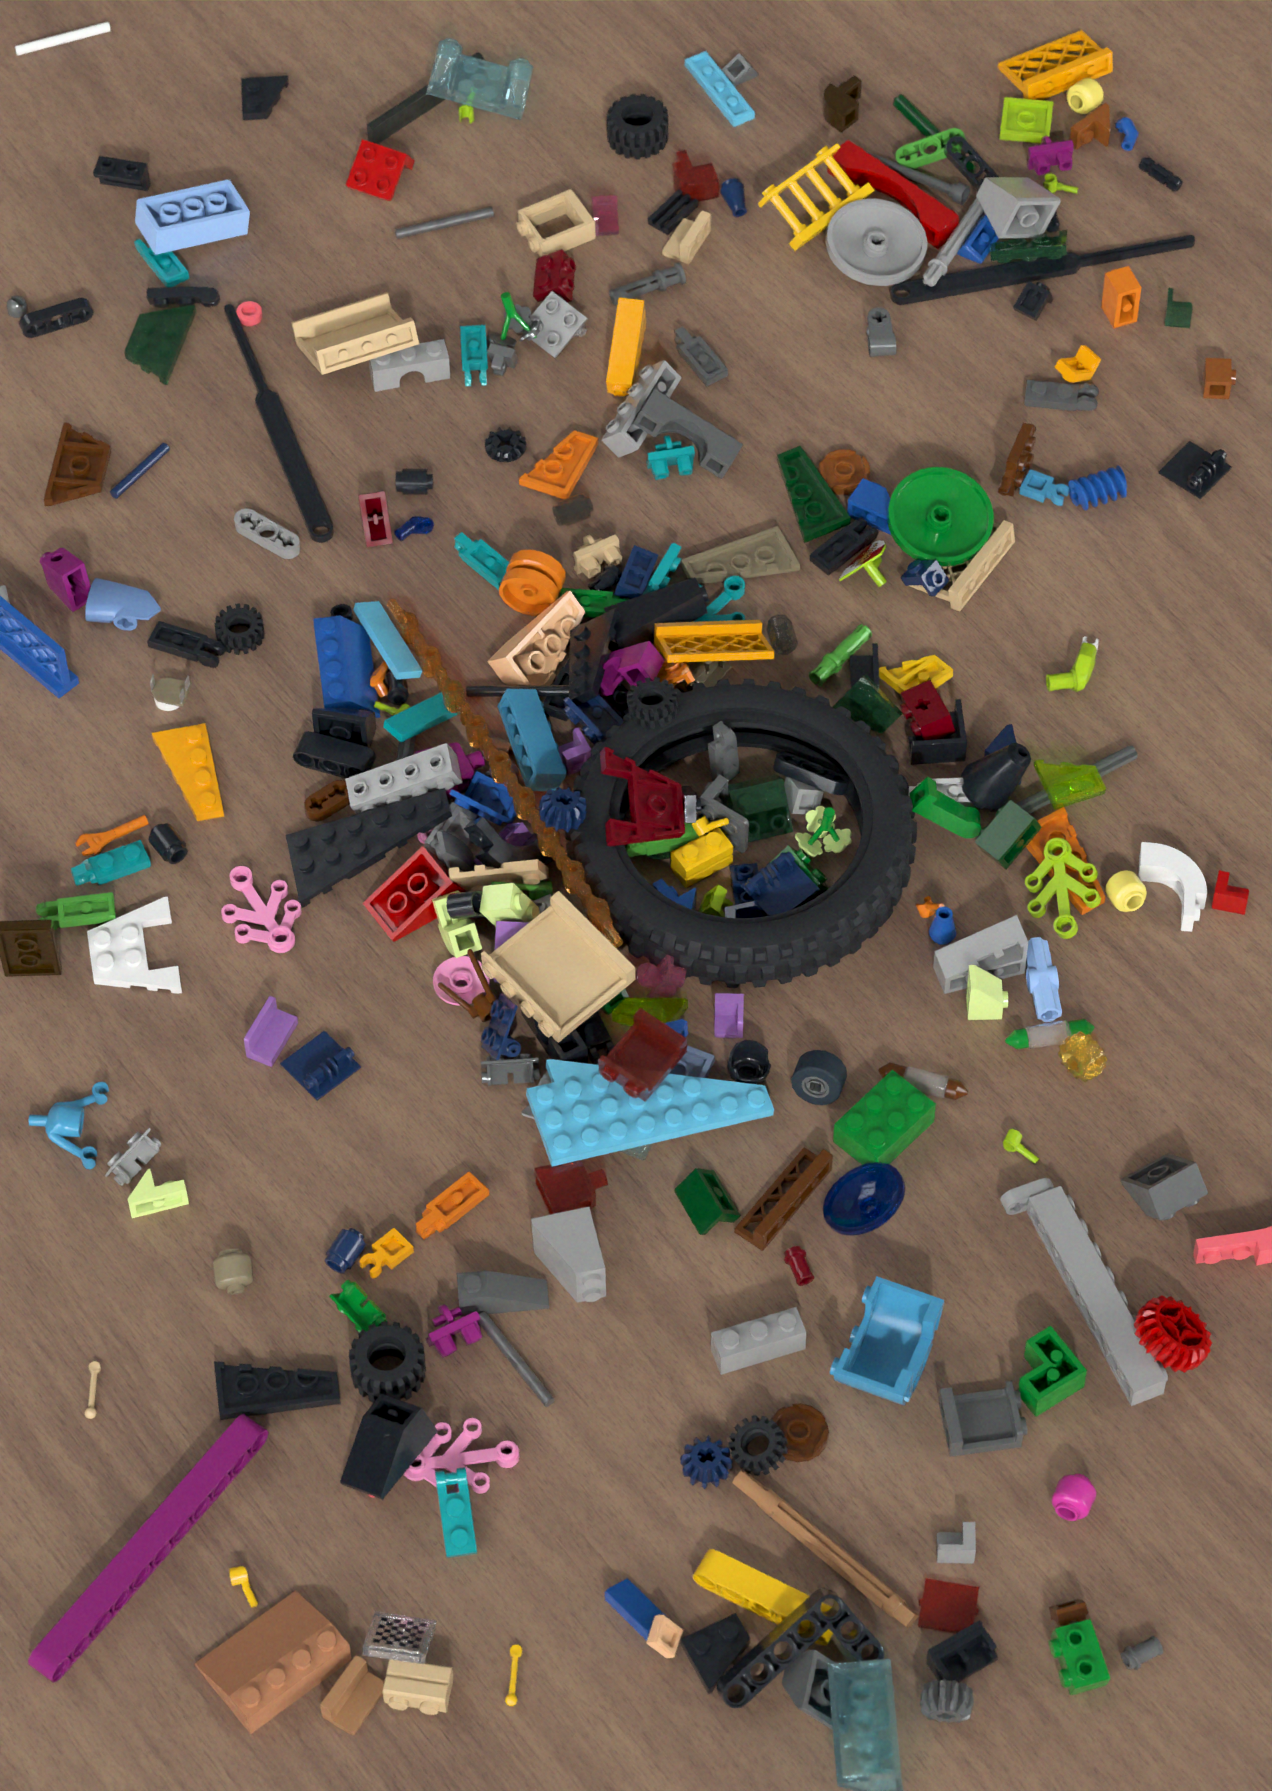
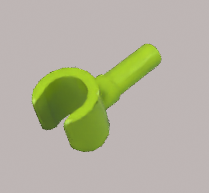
(466, 111)
(1052, 185)
(393, 711)
(1012, 1143)

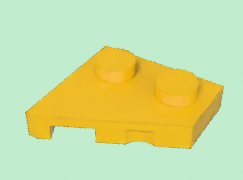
(917, 672)

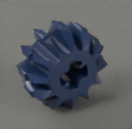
(562, 809)
(706, 1462)

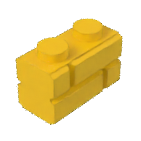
(701, 857)

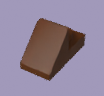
(1094, 125)

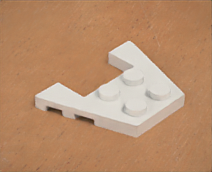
(120, 950)

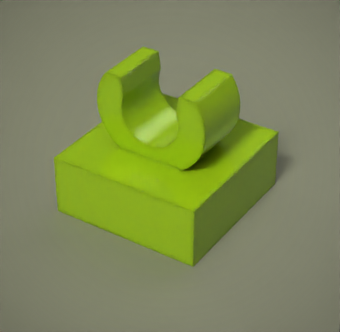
(714, 900)

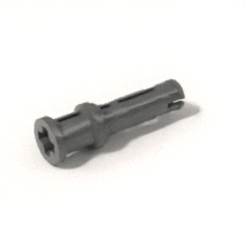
(660, 283)

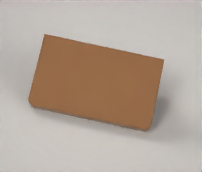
(352, 1697)

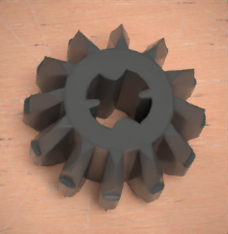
(946, 1701)

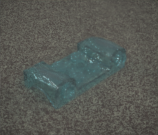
(479, 81)

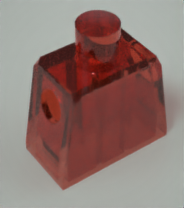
(568, 1186)

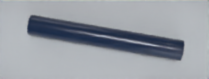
(141, 469)

